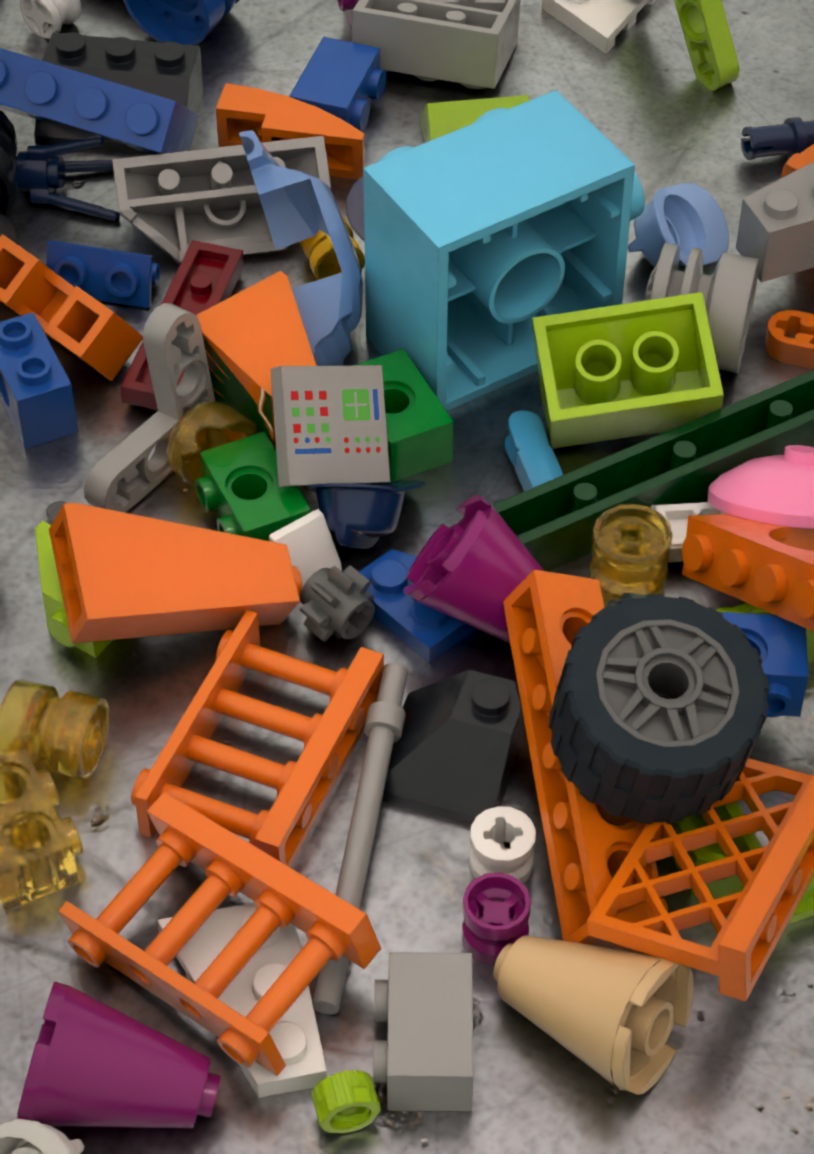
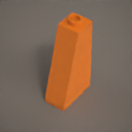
(163, 577)

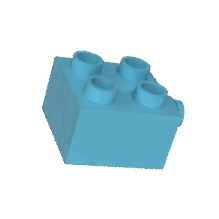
(489, 232)

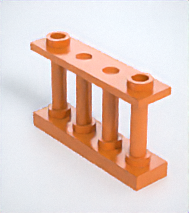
(299, 785)
(230, 867)

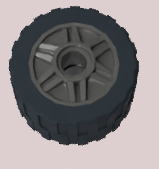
(658, 708)

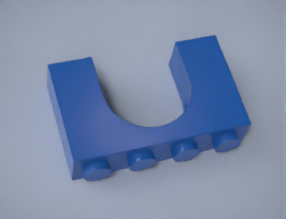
(94, 105)

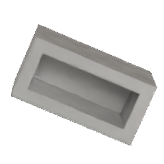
(428, 1032)

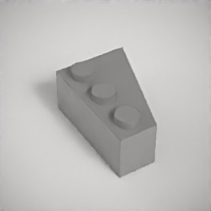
(440, 38)

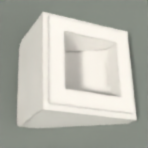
(308, 544)

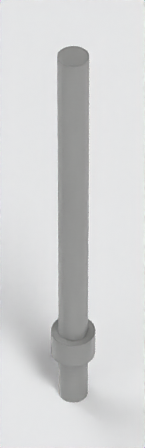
(383, 727)

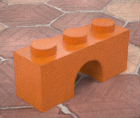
(65, 311)

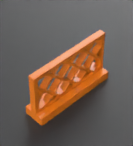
(754, 915)

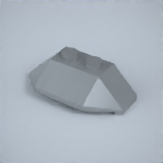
(207, 195)

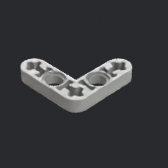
(171, 344)

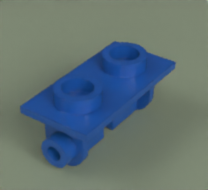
(105, 273)

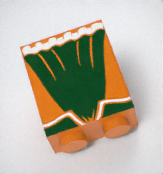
(246, 339)

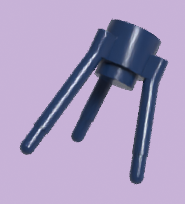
(42, 172)

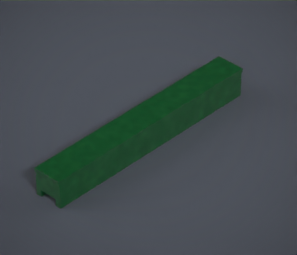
(671, 468)

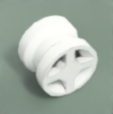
(48, 15)
(487, 843)

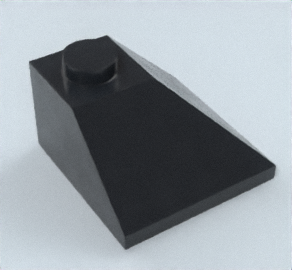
(457, 746)

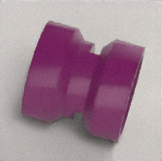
(494, 915)

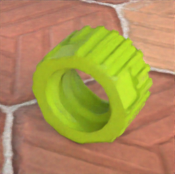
(345, 1101)

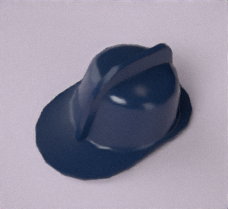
(362, 511)

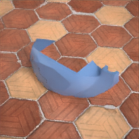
(296, 210)

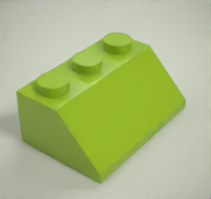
(626, 369)

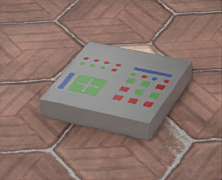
(330, 425)

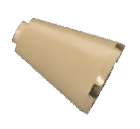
(599, 1004)

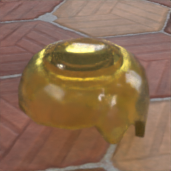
(202, 429)

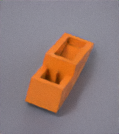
(285, 118)

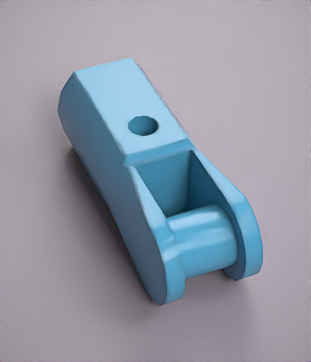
(530, 450)

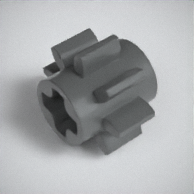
(337, 603)

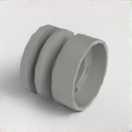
(726, 295)

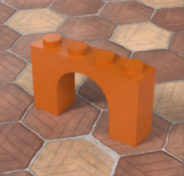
(754, 563)

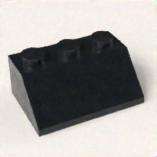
(149, 66)

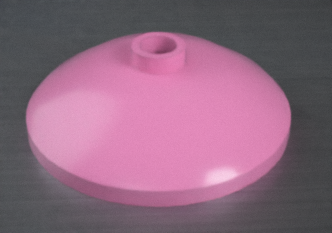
(769, 489)

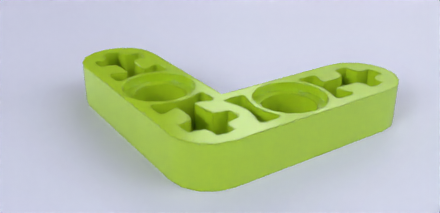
(708, 41)

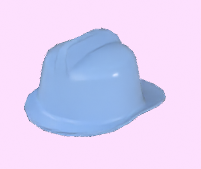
(682, 217)

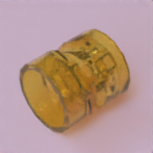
(630, 551)
(55, 729)

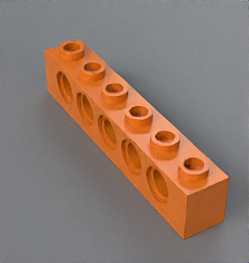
(580, 836)

